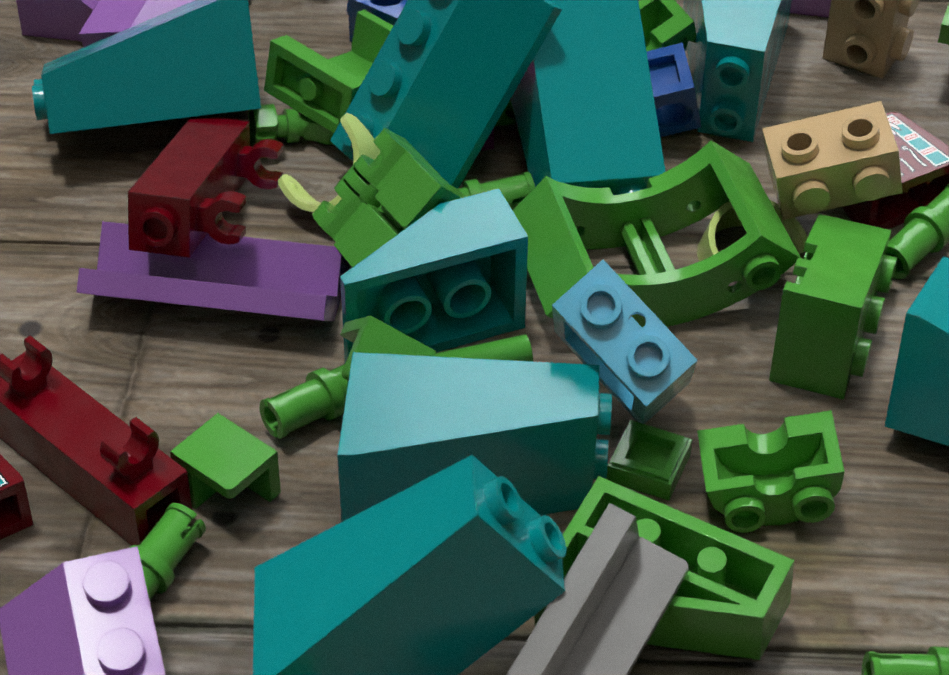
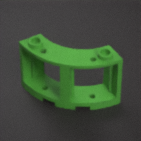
(638, 221)

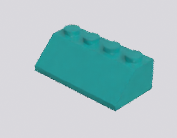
(449, 76)

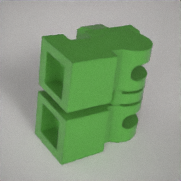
(382, 197)

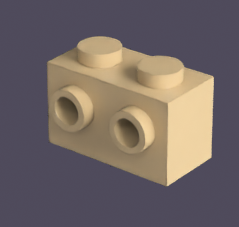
(869, 34)
(832, 160)

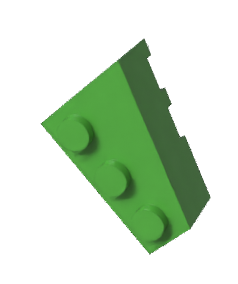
(832, 306)
(732, 585)

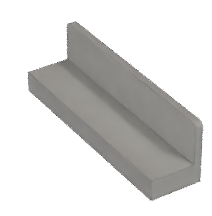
(608, 604)

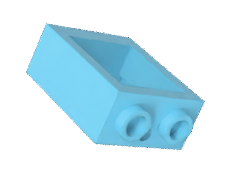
(637, 364)

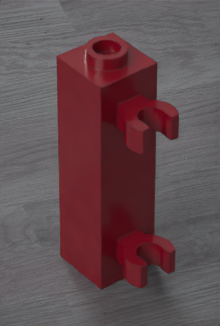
(194, 183)
(86, 447)

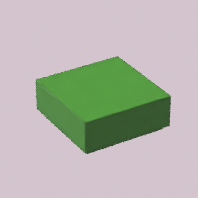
(649, 460)

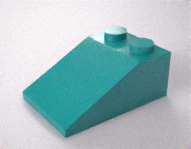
(446, 275)

